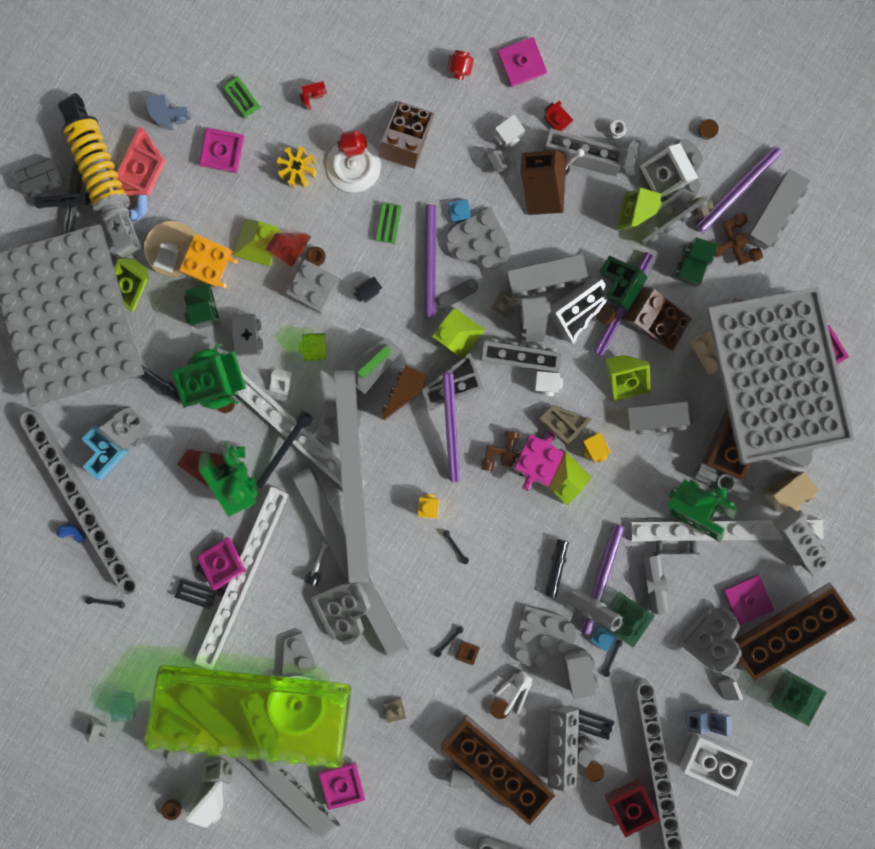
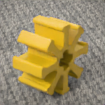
(302, 162)

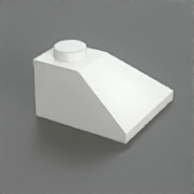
(208, 807)

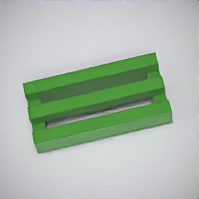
(250, 109)
(391, 207)
(374, 362)

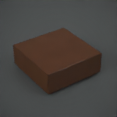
(467, 652)

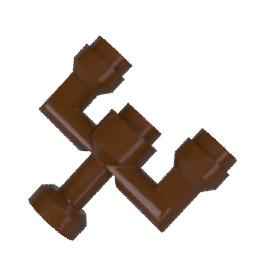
(737, 241)
(507, 456)

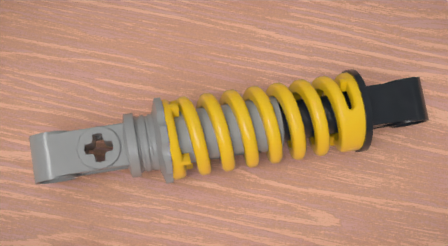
(98, 173)

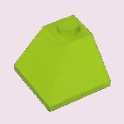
(638, 207)
(254, 240)
(131, 280)
(458, 333)
(628, 377)
(568, 479)

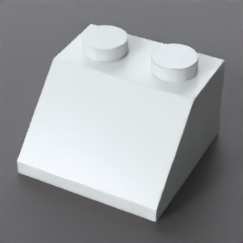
(668, 170)

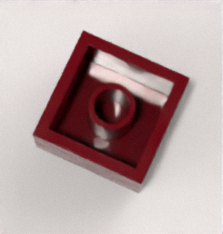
(631, 808)

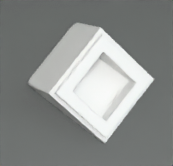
(280, 381)
(730, 689)

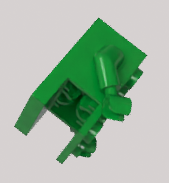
(209, 378)
(230, 480)
(698, 506)

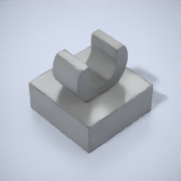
(498, 160)
(92, 730)

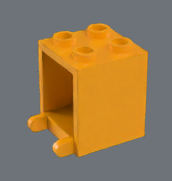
(206, 261)

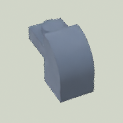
(163, 115)
(709, 720)

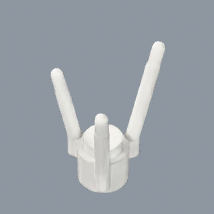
(523, 683)

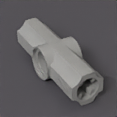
(734, 486)
(655, 584)
(594, 610)

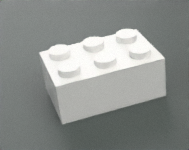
(716, 764)

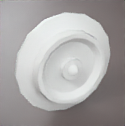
(355, 172)

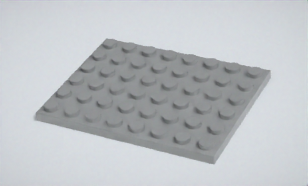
(66, 316)
(779, 375)

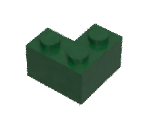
(695, 259)
(626, 282)
(201, 307)

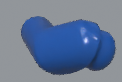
(70, 530)

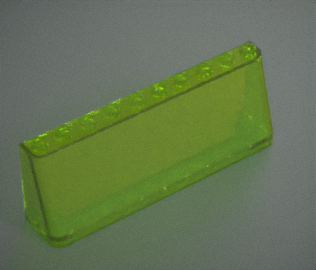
(249, 716)

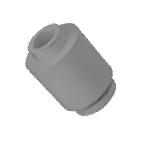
(459, 778)

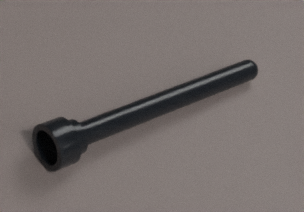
(303, 420)

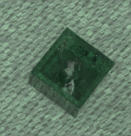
(634, 619)
(797, 697)

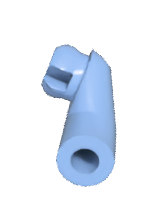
(140, 210)

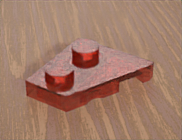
(288, 246)
(191, 461)

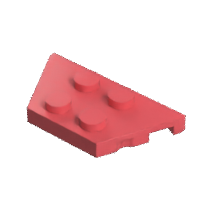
(140, 165)

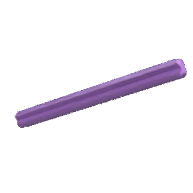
(739, 189)
(430, 261)
(611, 328)
(451, 427)
(604, 572)

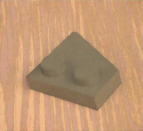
(563, 424)

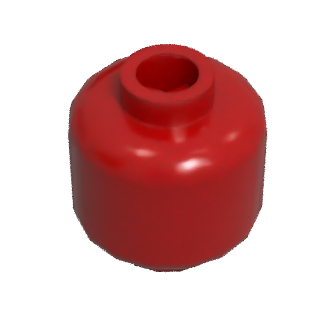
(460, 64)
(352, 143)

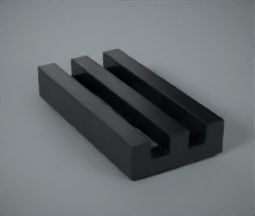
(178, 595)
(608, 729)

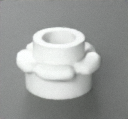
(617, 124)

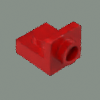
(314, 91)
(557, 116)

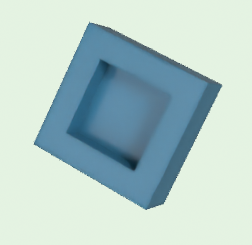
(459, 210)
(602, 638)

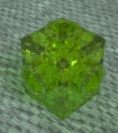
(313, 346)

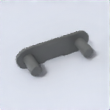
(456, 294)
(659, 548)

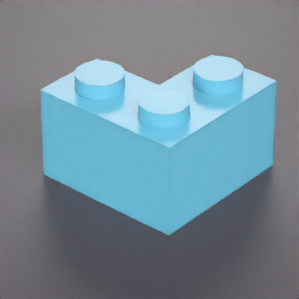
(106, 454)

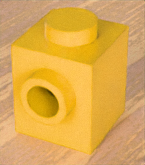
(595, 448)
(428, 506)

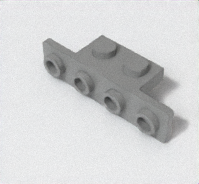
(670, 212)

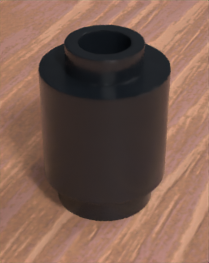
(367, 289)

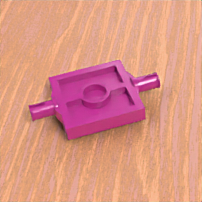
(538, 460)

